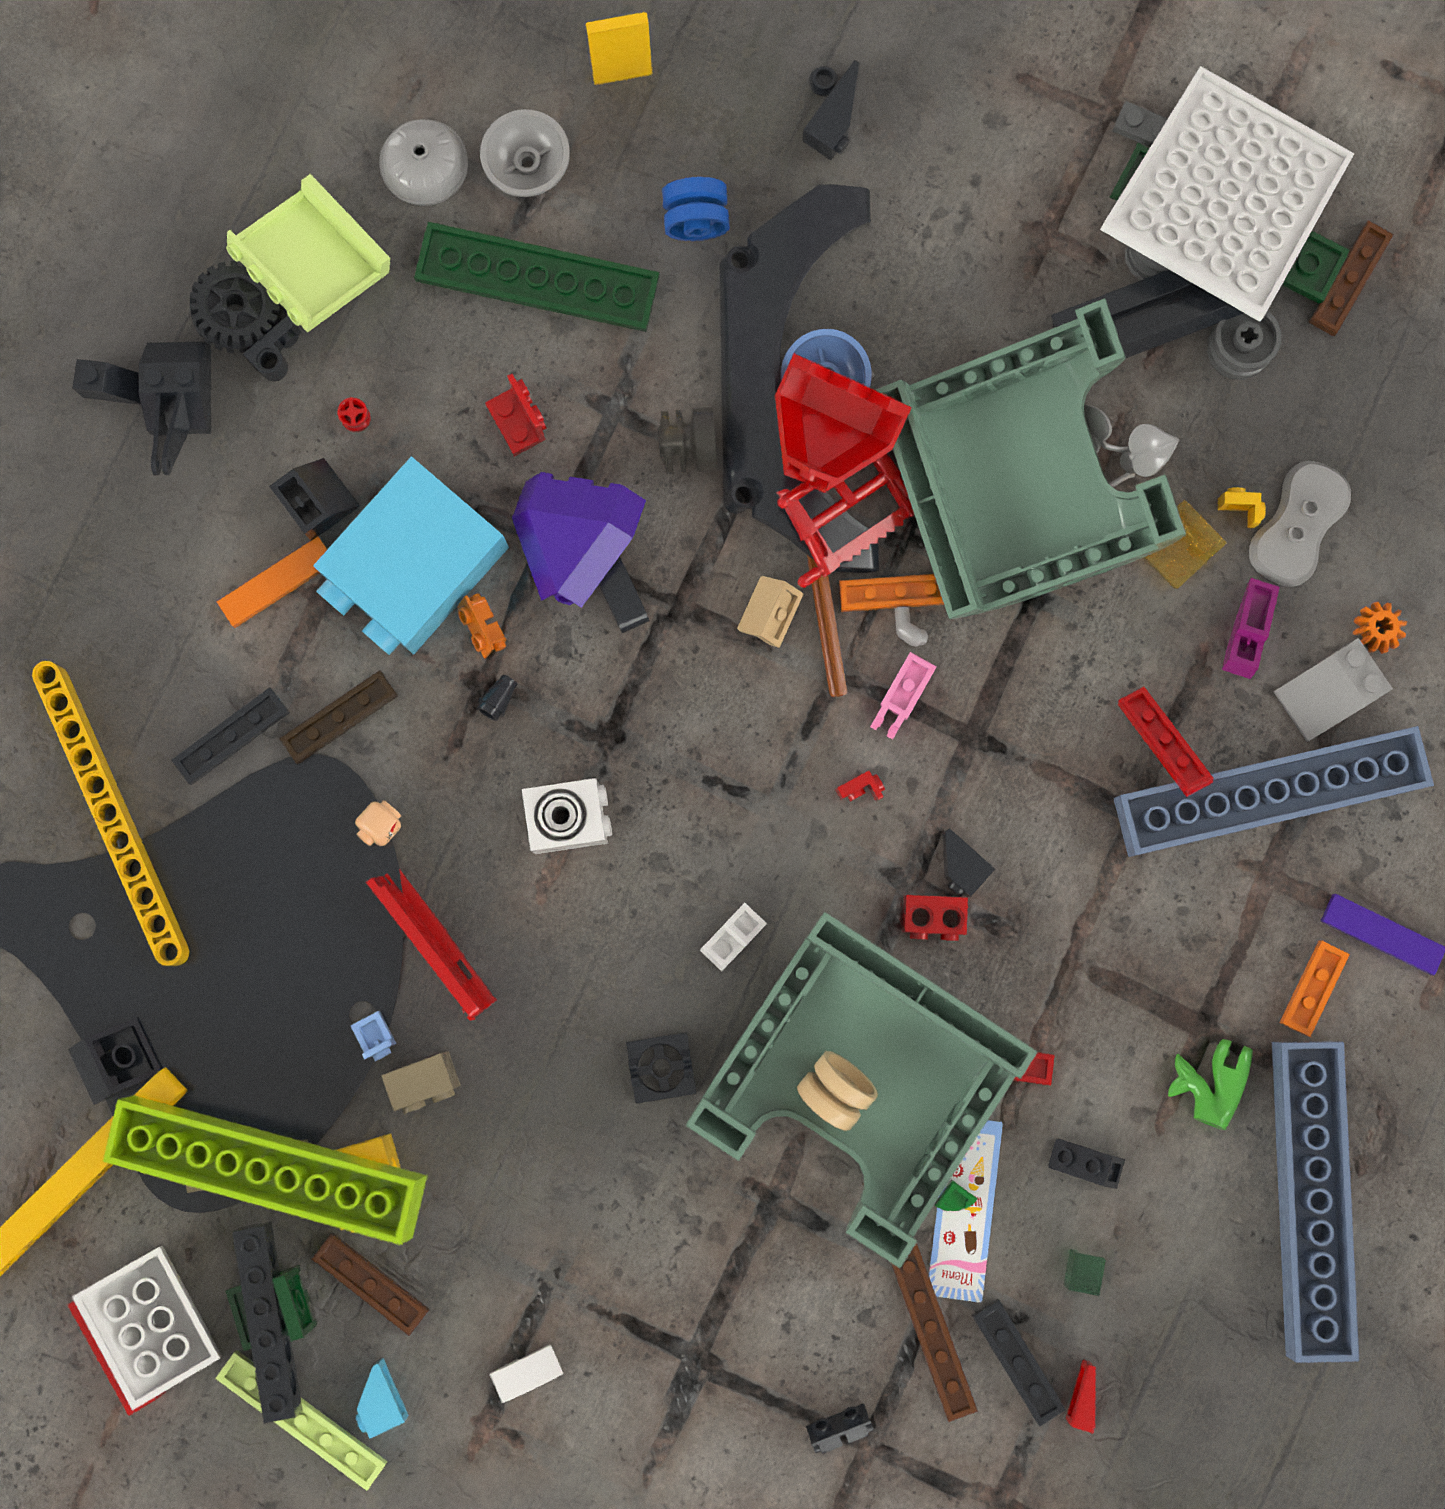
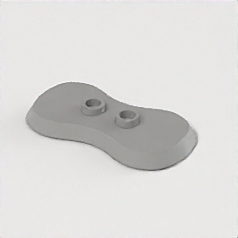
(1290, 542)

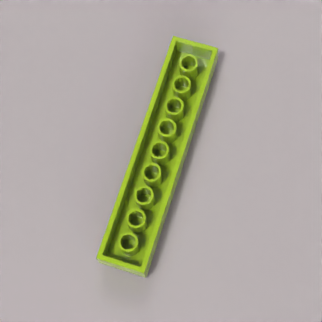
(265, 1169)

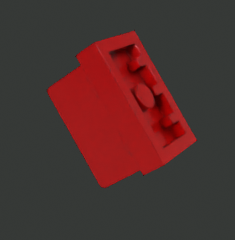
(516, 419)

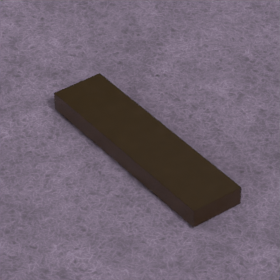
(338, 717)

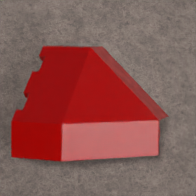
(832, 424)

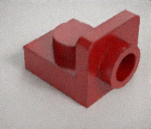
(855, 787)

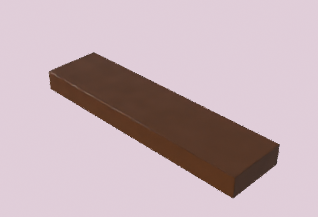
(1351, 278)
(370, 1284)

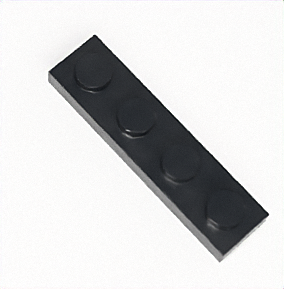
(230, 736)
(1018, 1362)

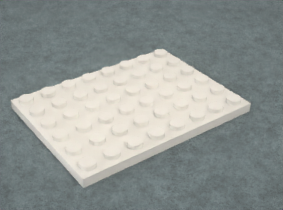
(1228, 193)

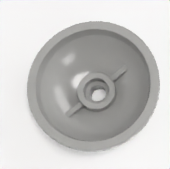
(523, 138)
(427, 177)

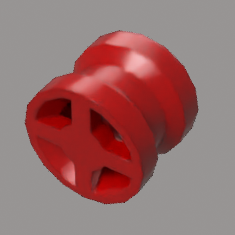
(351, 409)

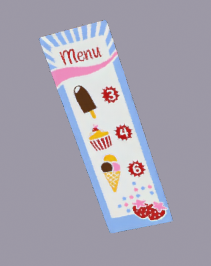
(964, 1235)

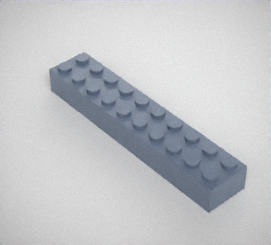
(1275, 791)
(1315, 1201)

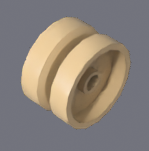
(837, 1090)

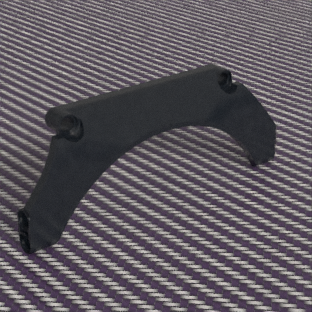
(752, 328)

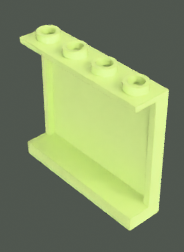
(309, 255)

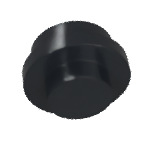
(823, 80)

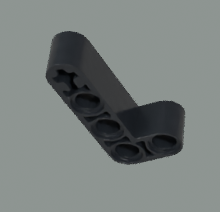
(623, 598)

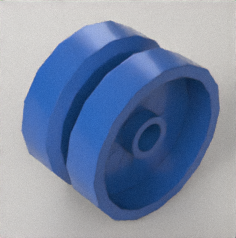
(695, 208)

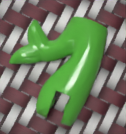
(1229, 1085)

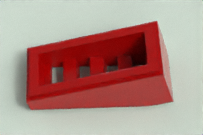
(1082, 1403)

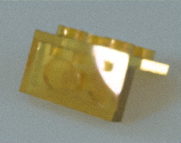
(1184, 557)

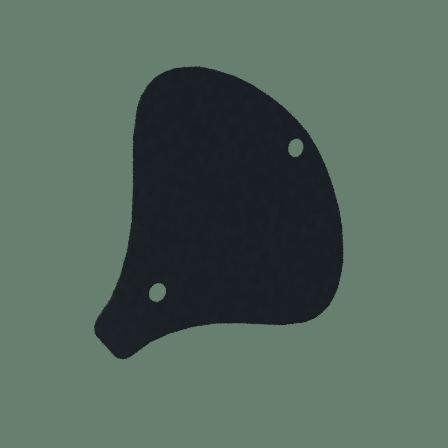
(275, 940)

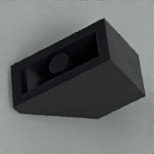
(106, 382)
(963, 865)

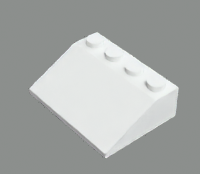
(147, 1327)

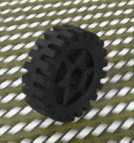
(229, 327)

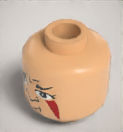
(378, 823)

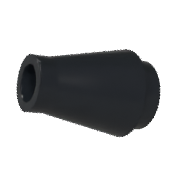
(497, 698)

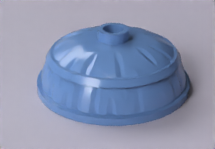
(834, 351)

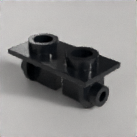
(826, 1432)

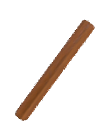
(828, 634)

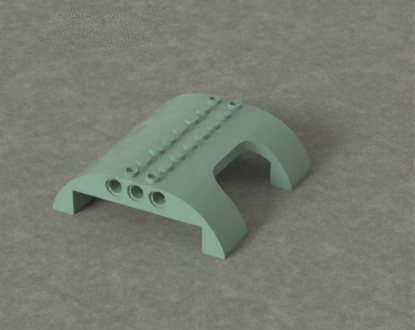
(1013, 476)
(921, 1048)

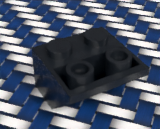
(314, 497)

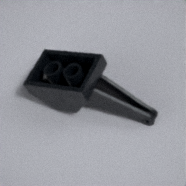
(174, 397)

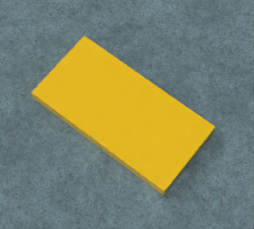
(619, 48)

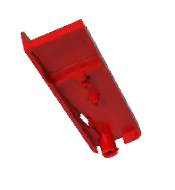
(433, 943)

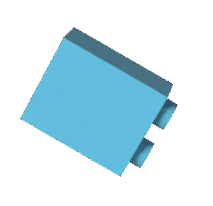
(409, 558)

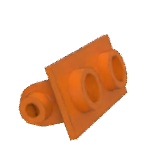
(474, 613)

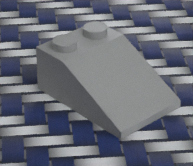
(1333, 689)

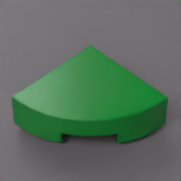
(955, 1198)

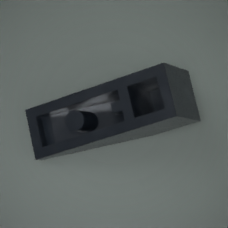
(830, 125)

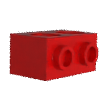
(935, 908)

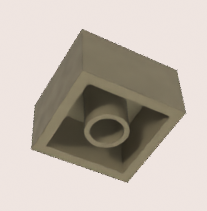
(421, 1080)

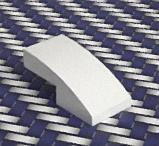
(733, 936)
(526, 1373)

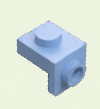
(374, 1036)

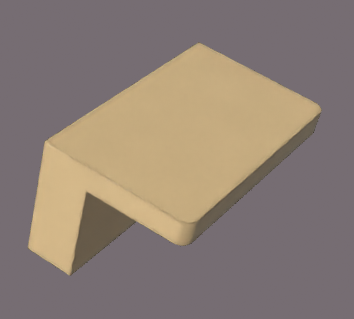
(770, 610)

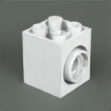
(586, 822)

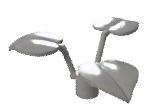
(1147, 449)

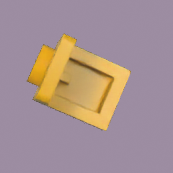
(1240, 500)

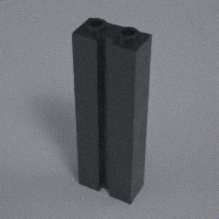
(1157, 311)

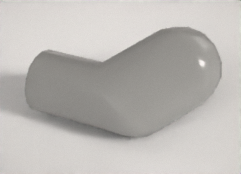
(906, 630)

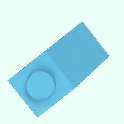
(380, 1403)

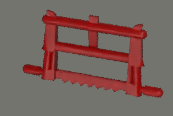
(808, 528)

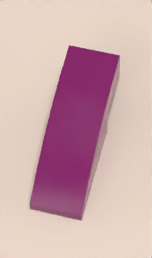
(1251, 628)

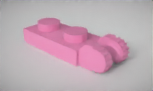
(904, 692)

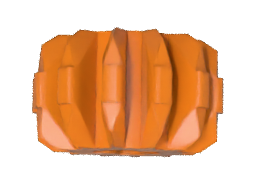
(1389, 622)

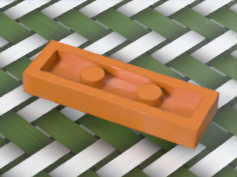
(1314, 988)

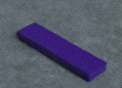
(1383, 934)

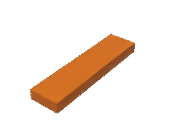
(272, 583)
(889, 593)

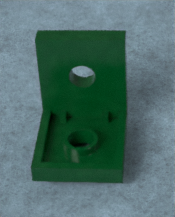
(292, 1300)

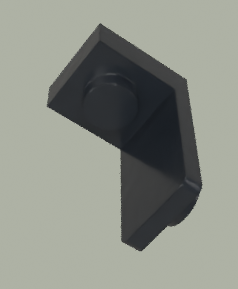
(1086, 1163)

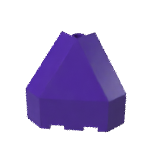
(573, 533)

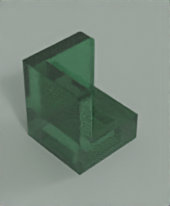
(1084, 1273)

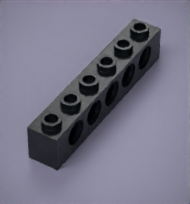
(266, 1325)

